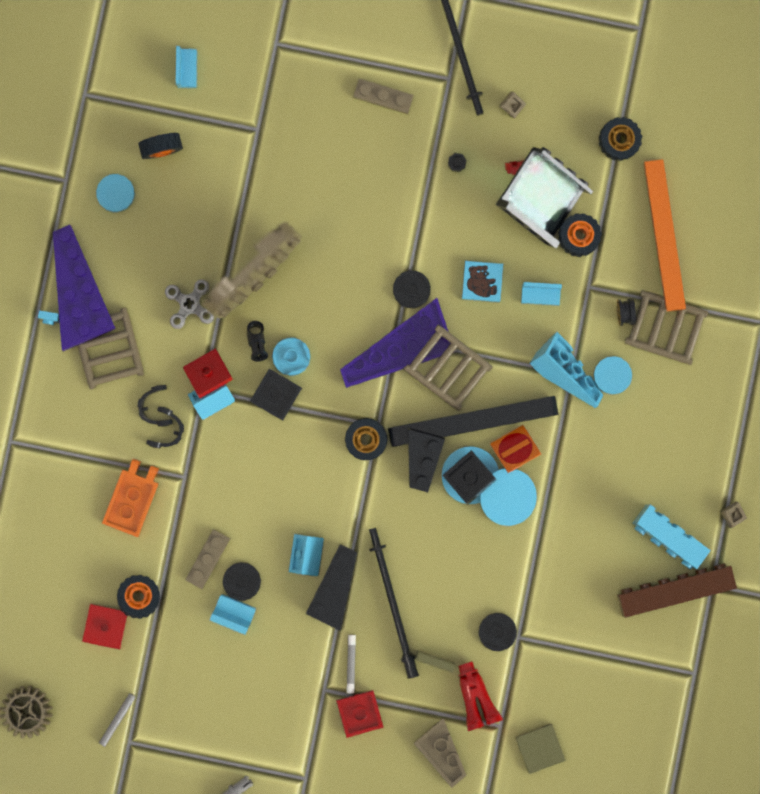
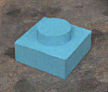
(48, 317)

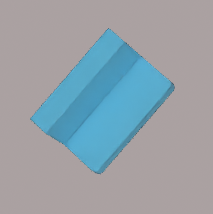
(186, 68)
(541, 293)
(211, 402)
(306, 555)
(233, 614)

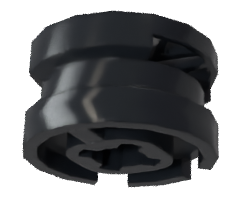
(626, 312)

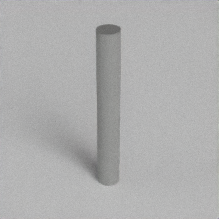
(117, 719)

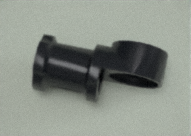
(257, 349)

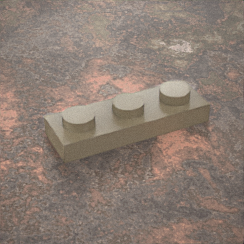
(383, 96)
(207, 559)

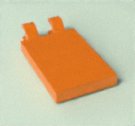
(131, 500)

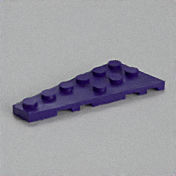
(79, 299)
(398, 347)

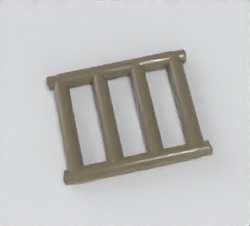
(650, 346)
(133, 351)
(469, 355)

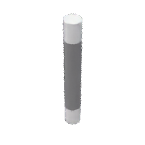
(351, 663)

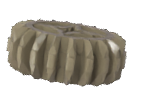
(18, 727)

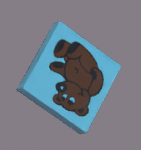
(482, 281)

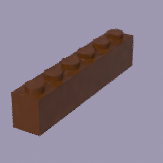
(676, 591)

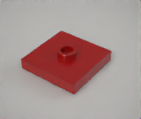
(207, 373)
(105, 626)
(359, 713)

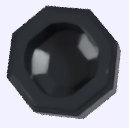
(457, 162)

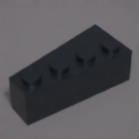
(333, 591)

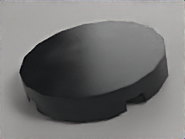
(411, 289)
(241, 581)
(497, 632)

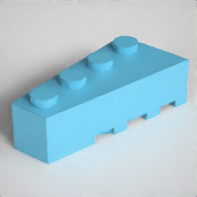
(671, 537)

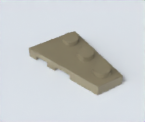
(441, 753)

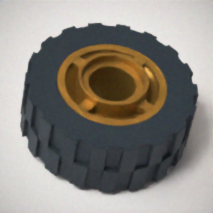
(628, 130)
(354, 443)

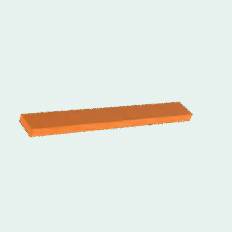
(664, 235)

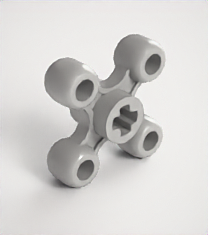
(183, 299)

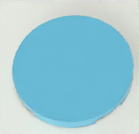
(457, 455)
(509, 498)

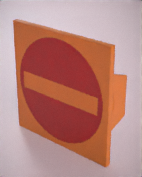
(515, 448)

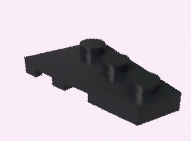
(423, 457)

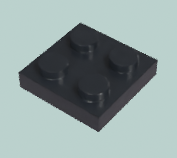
(276, 394)
(469, 477)

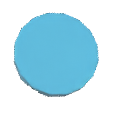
(115, 193)
(291, 356)
(612, 375)

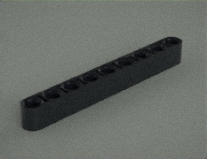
(478, 419)

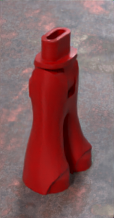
(472, 687)

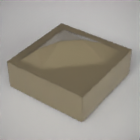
(512, 104)
(733, 514)

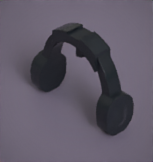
(155, 389)
(169, 412)

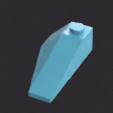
(560, 367)

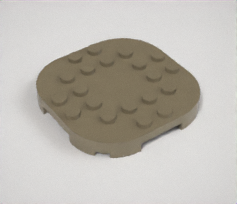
(272, 252)

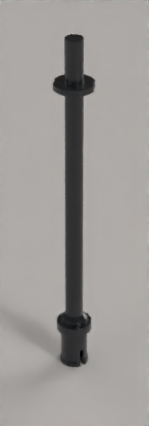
(474, 95)
(407, 657)

